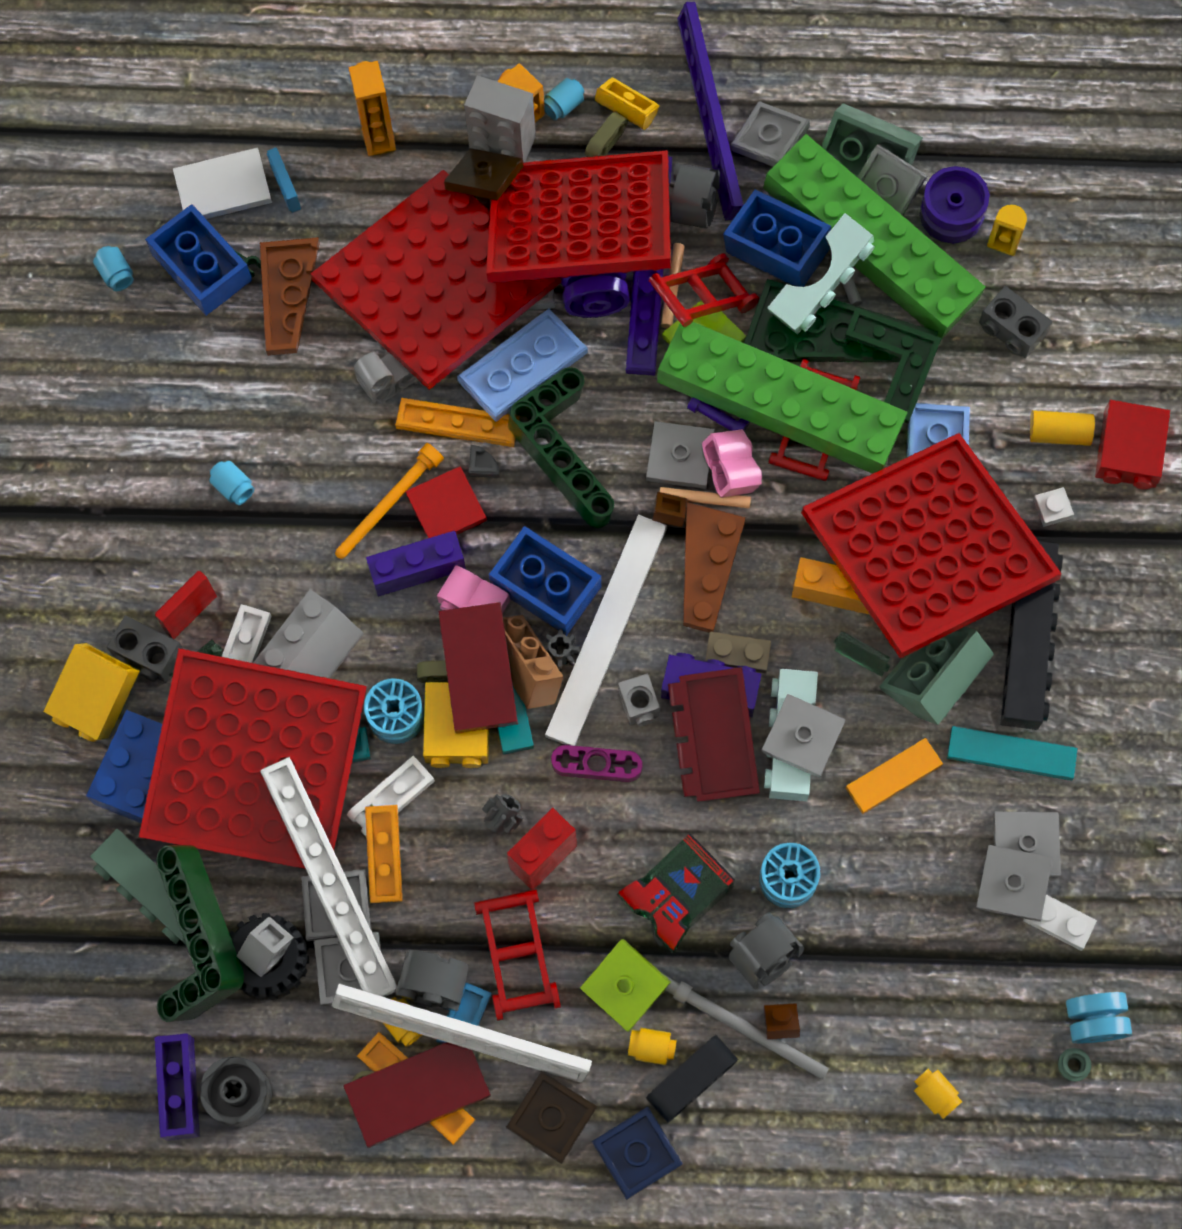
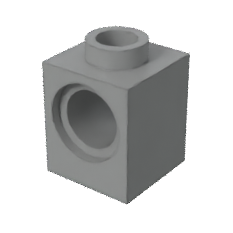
(639, 687)
(264, 946)

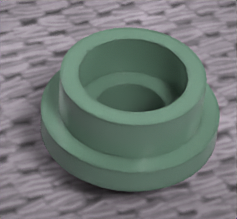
(1083, 1060)

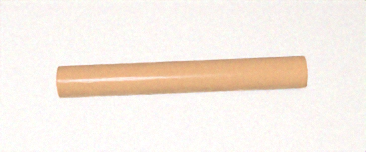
(676, 265)
(709, 497)

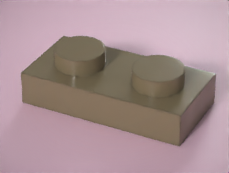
(739, 651)

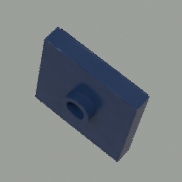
(637, 1153)

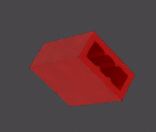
(1132, 444)
(542, 849)

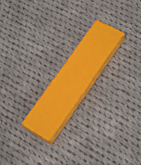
(453, 422)
(382, 1053)

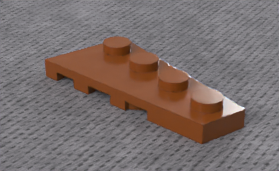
(286, 290)
(709, 557)

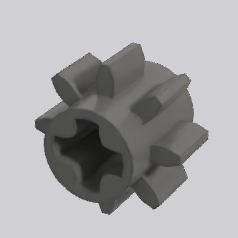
(568, 652)
(502, 813)

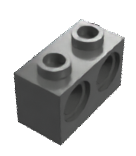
(1020, 317)
(149, 643)

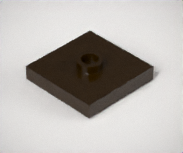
(483, 174)
(551, 1117)

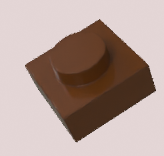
(669, 509)
(781, 1021)

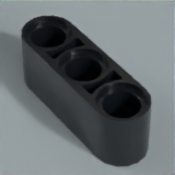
(691, 1078)

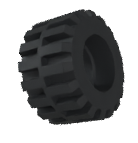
(289, 971)

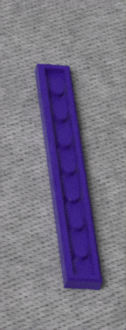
(710, 110)
(644, 321)

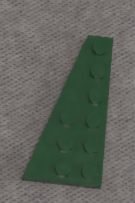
(822, 341)

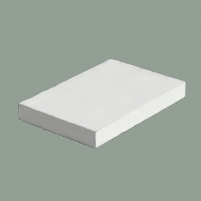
(223, 184)

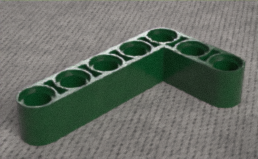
(557, 448)
(204, 933)

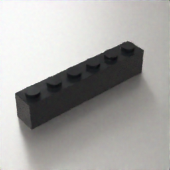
(1029, 654)

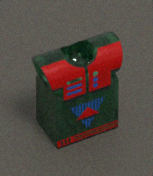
(678, 891)

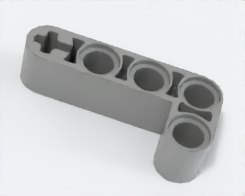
(382, 376)

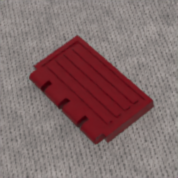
(717, 733)

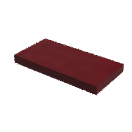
(478, 668)
(415, 1092)

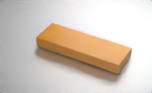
(894, 776)
(383, 853)

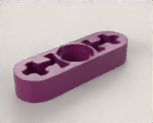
(572, 770)

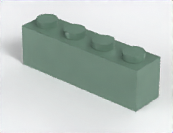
(137, 879)

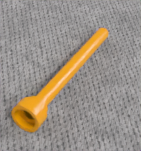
(427, 458)

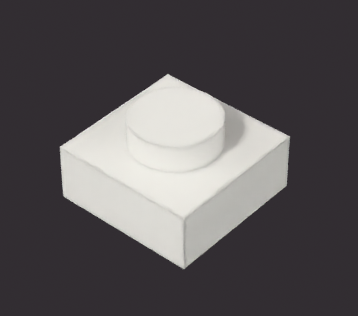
(1053, 507)

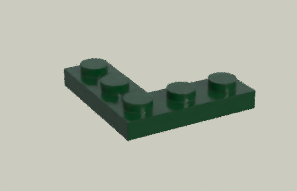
(910, 344)

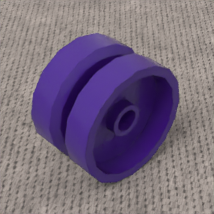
(954, 204)
(595, 294)

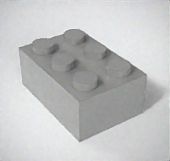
(500, 118)

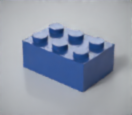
(777, 239)
(199, 259)
(545, 580)
(127, 767)

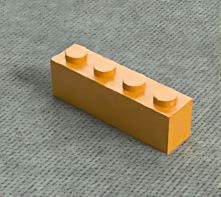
(372, 107)
(825, 585)

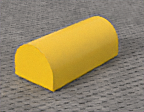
(627, 103)
(1007, 229)
(1062, 427)

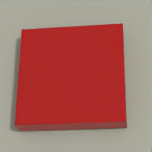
(446, 504)
(186, 604)

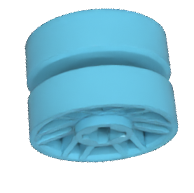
(393, 726)
(787, 859)
(1099, 1017)

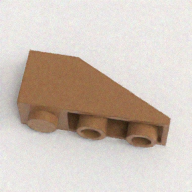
(531, 667)

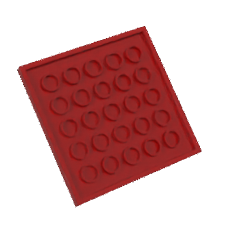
(582, 218)
(424, 284)
(930, 544)
(226, 726)

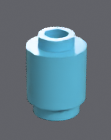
(563, 98)
(113, 268)
(231, 482)

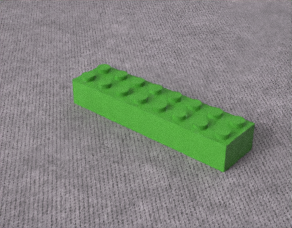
(903, 260)
(781, 397)

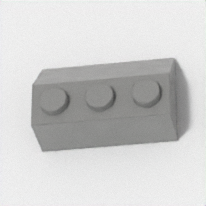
(312, 639)

